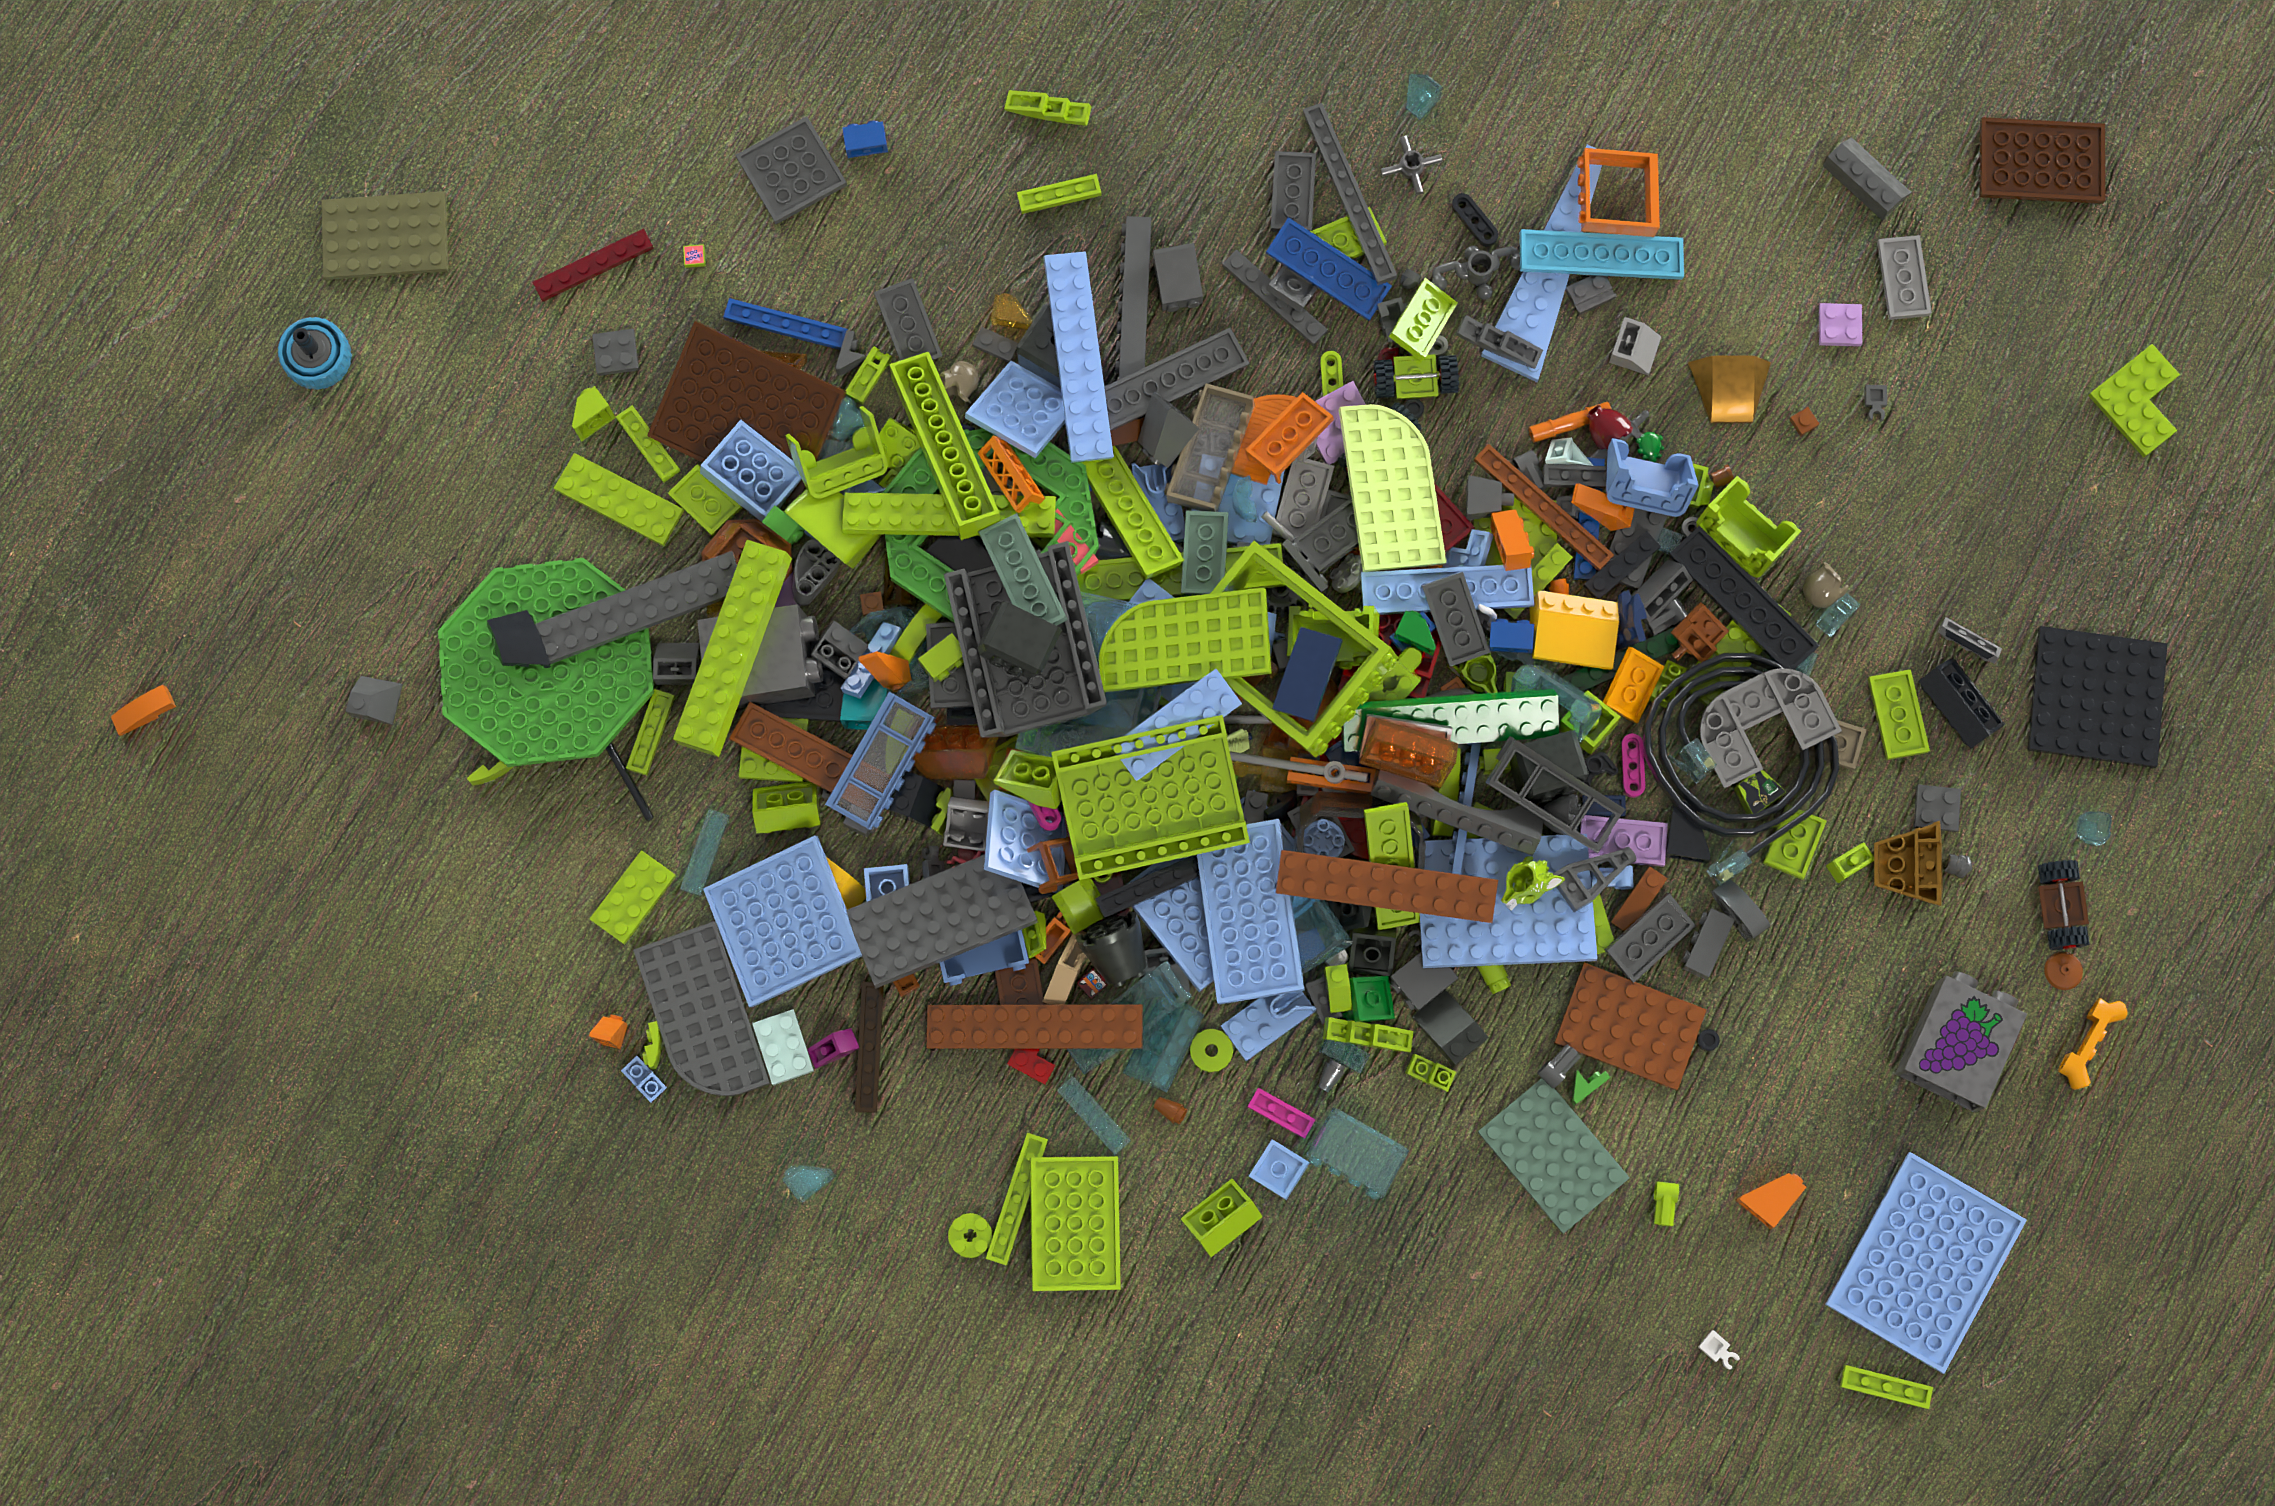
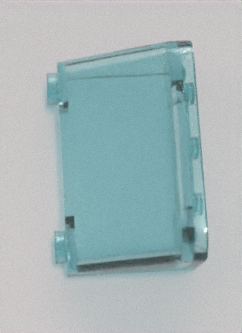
(1583, 708)
(1317, 932)

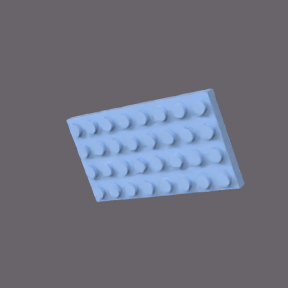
(1248, 922)

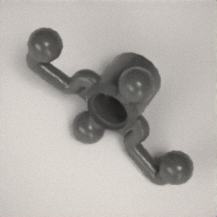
(1477, 257)

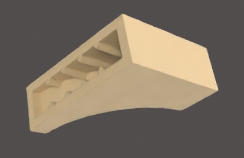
(1065, 973)

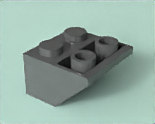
(839, 649)
(676, 663)
(1158, 956)

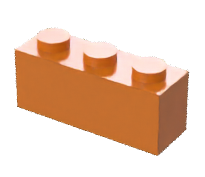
(1511, 540)

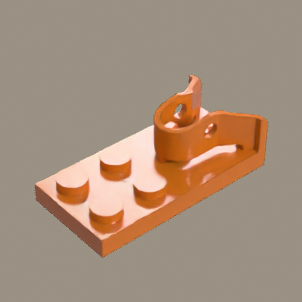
(1289, 435)

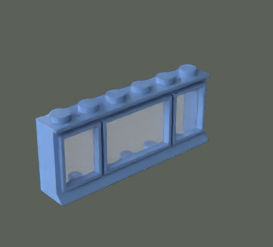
(881, 761)

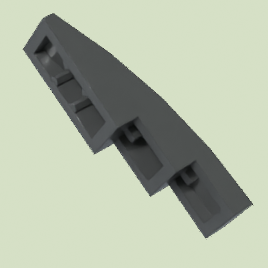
(1499, 342)

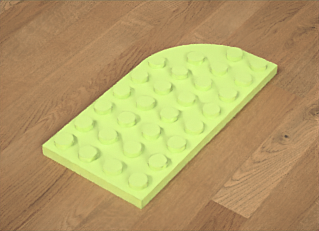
(1391, 490)

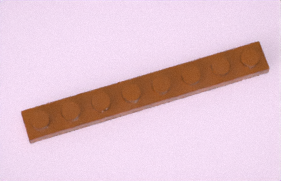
(1544, 507)

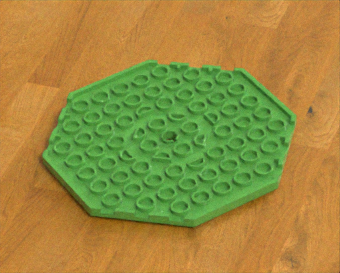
(537, 710)

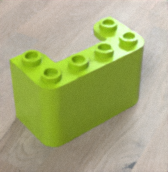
(1744, 530)
(1350, 652)

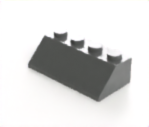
(1866, 178)

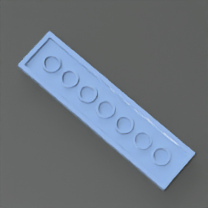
(1489, 585)

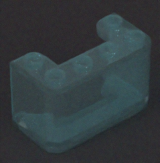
(1357, 1153)

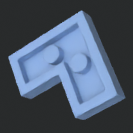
(1474, 554)

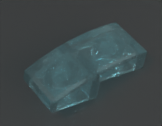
(1345, 1054)

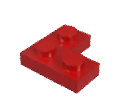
(1031, 1065)

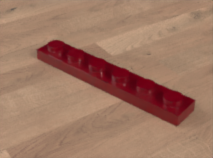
(593, 265)

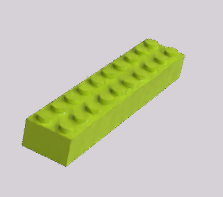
(944, 445)
(732, 648)

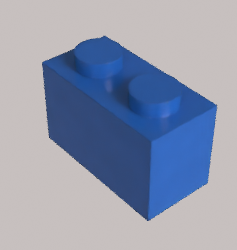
(865, 139)
(1511, 636)

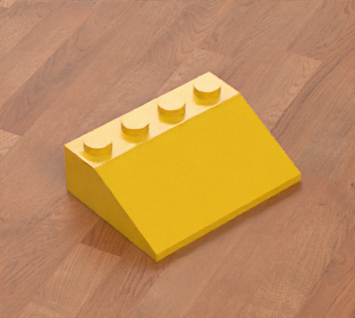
(1574, 629)

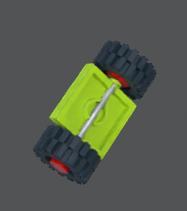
(1415, 377)

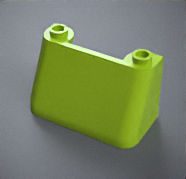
(824, 522)

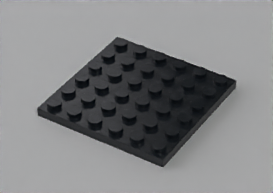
(2097, 697)

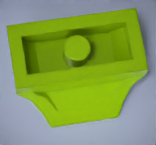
(1704, 490)

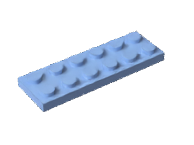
(1203, 700)

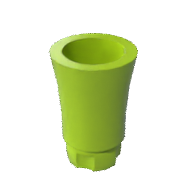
(1495, 977)

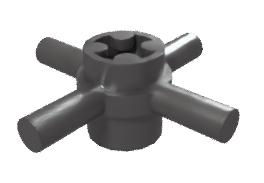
(1417, 163)

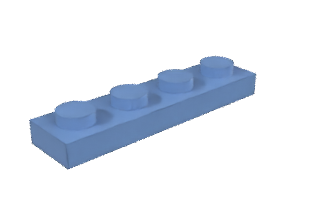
(882, 642)

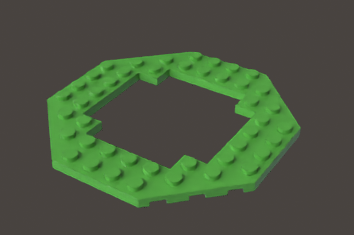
(1051, 470)

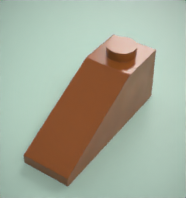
(1639, 899)

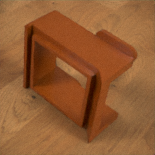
(1054, 879)

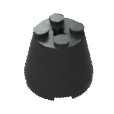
(1115, 948)

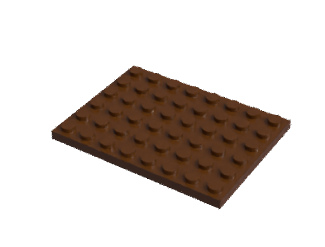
(730, 382)

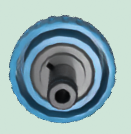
(314, 353)

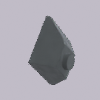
(374, 700)

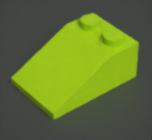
(1031, 778)

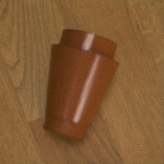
(1171, 1110)

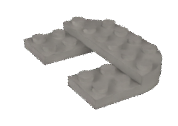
(1754, 702)

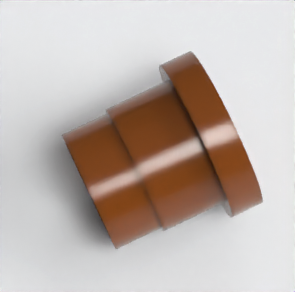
(1722, 477)

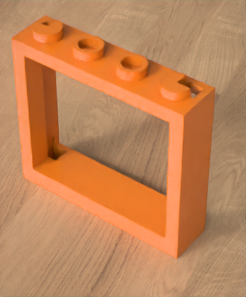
(1646, 161)

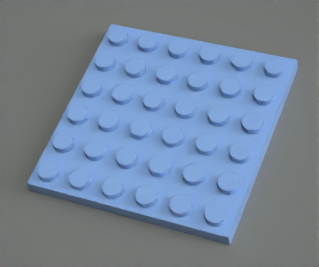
(783, 921)

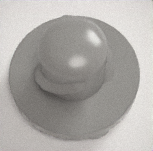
(1348, 575)

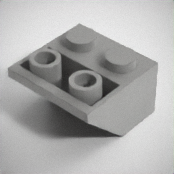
(1635, 346)

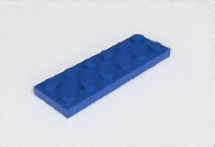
(1327, 269)

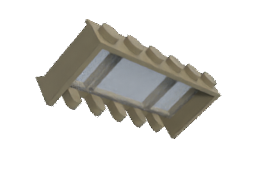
(1211, 453)

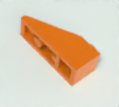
(1601, 509)
(887, 669)
(609, 1031)

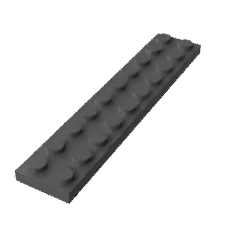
(637, 608)

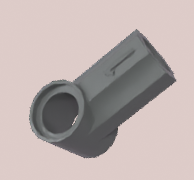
(1529, 466)
(1669, 616)
(1554, 1070)

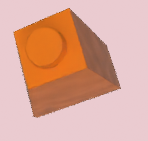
(1773, 1199)

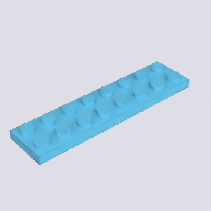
(1601, 254)

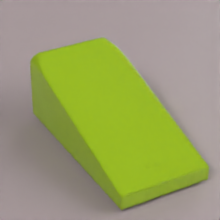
(1850, 862)
(1035, 936)

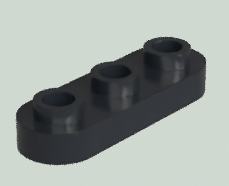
(1470, 212)

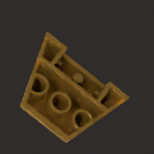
(1730, 386)
(1911, 864)

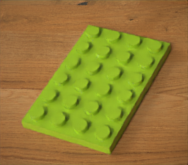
(1075, 1223)

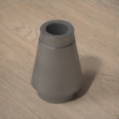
(1331, 1074)

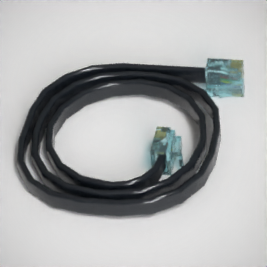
(1700, 763)

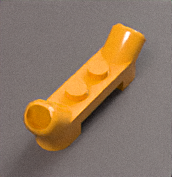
(2074, 1064)

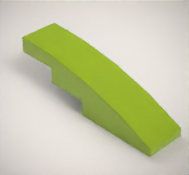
(1047, 108)
(1450, 790)
(1368, 1035)

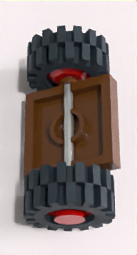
(2063, 905)

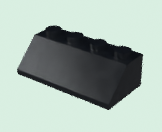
(1961, 703)

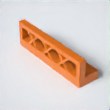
(1021, 479)
(1321, 782)

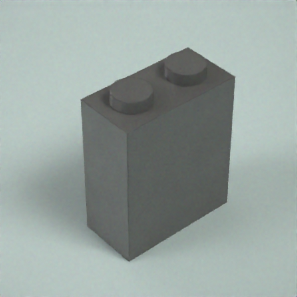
(1421, 984)

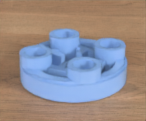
(1323, 838)

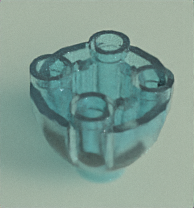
(847, 420)

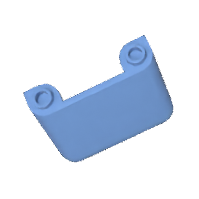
(1648, 484)
(993, 956)

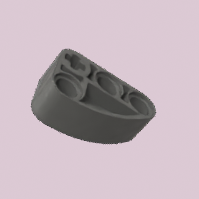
(808, 565)
(1738, 905)

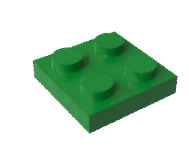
(1371, 999)

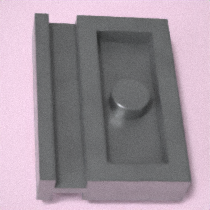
(1590, 293)

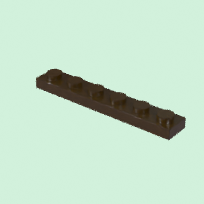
(869, 1048)

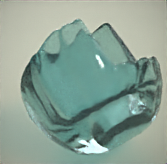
(2094, 827)

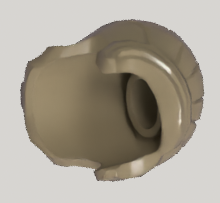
(960, 381)
(1823, 587)

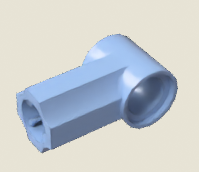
(1622, 881)

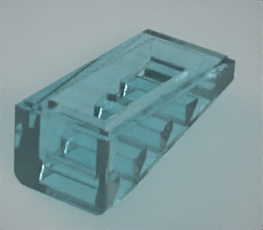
(1828, 623)

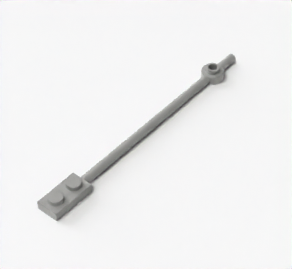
(1303, 767)

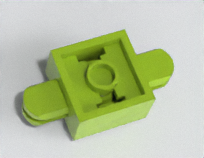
(1401, 679)

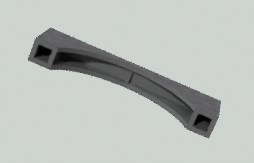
(1511, 827)

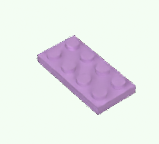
(1643, 837)

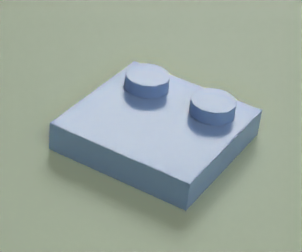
(1279, 1169)

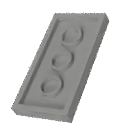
(1904, 277)
(1304, 496)

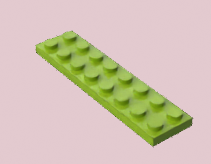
(1132, 515)

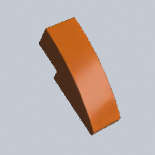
(143, 710)
(1056, 934)

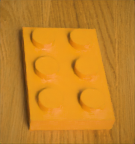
(1633, 685)

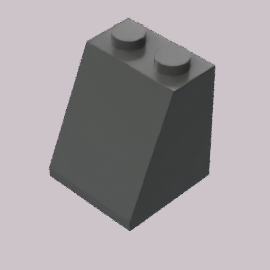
(1177, 277)
(1164, 431)

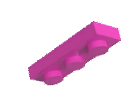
(1281, 1113)

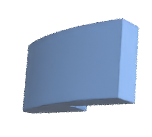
(643, 1078)

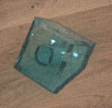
(807, 1180)

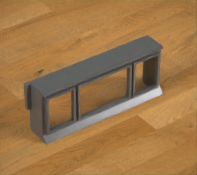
(1505, 755)

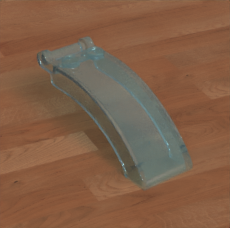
(1157, 1004)

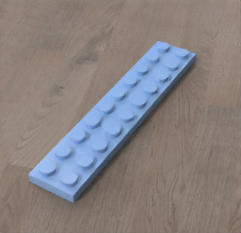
(1078, 357)

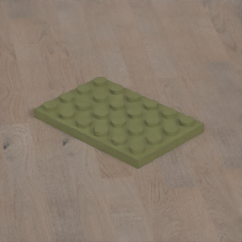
(384, 235)

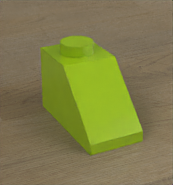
(1338, 988)

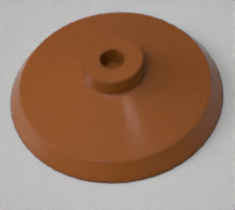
(2063, 970)

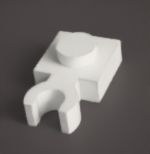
(1716, 1347)

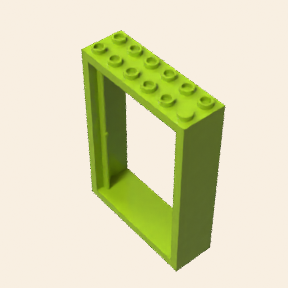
(1355, 690)

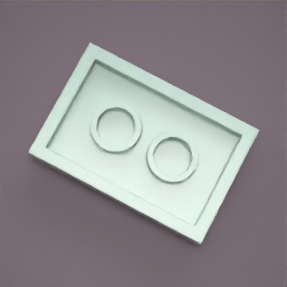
(783, 1047)

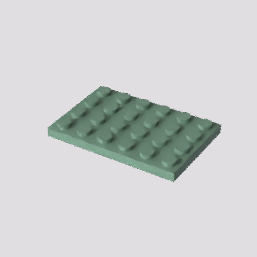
(1553, 1155)

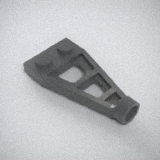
(1572, 888)

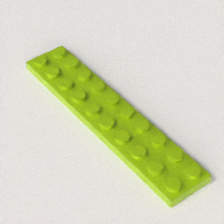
(929, 515)
(1123, 578)

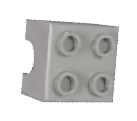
(966, 824)

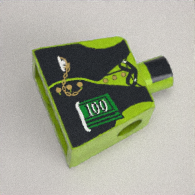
(1758, 792)

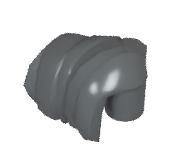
(1958, 865)

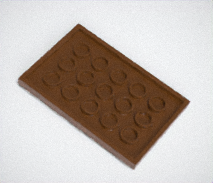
(2042, 160)

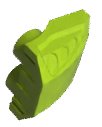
(1079, 904)

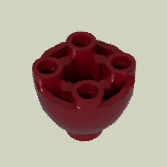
(1607, 424)

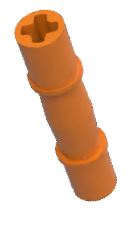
(1563, 424)

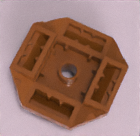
(736, 533)

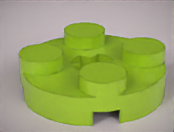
(961, 1226)

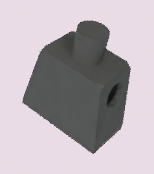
(1485, 497)

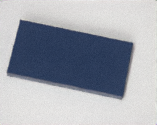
(1307, 674)

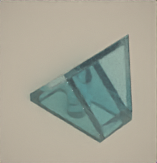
(1422, 94)

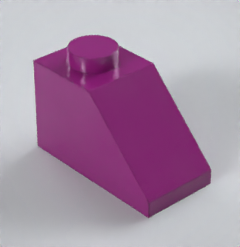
(833, 1048)

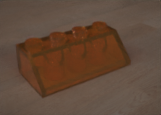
(1409, 753)

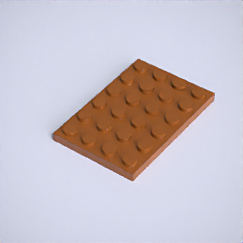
(1630, 1026)

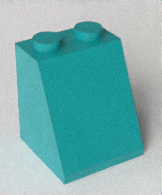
(858, 712)

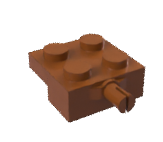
(1698, 634)

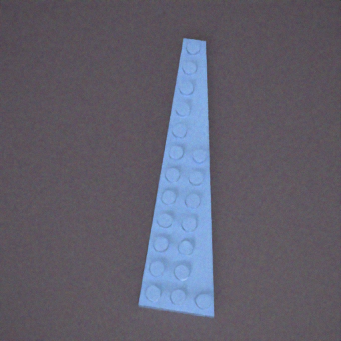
(1538, 295)

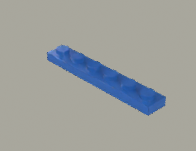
(784, 324)
(1582, 569)

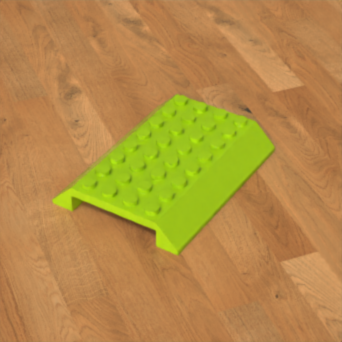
(1166, 815)

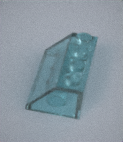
(1164, 1048)

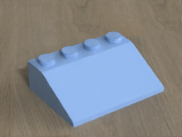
(751, 471)

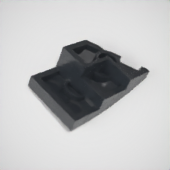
(518, 640)

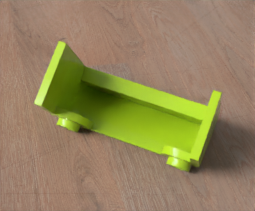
(845, 468)

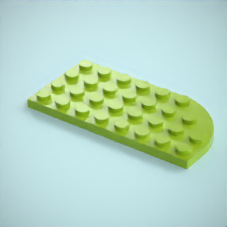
(1187, 640)

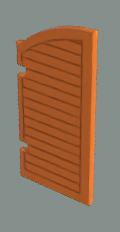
(1266, 410)

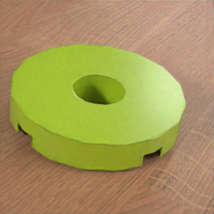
(1215, 1038)

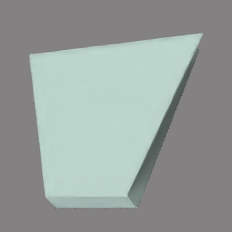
(1566, 452)

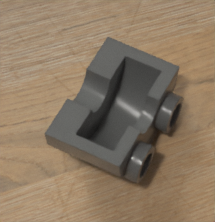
(1390, 313)

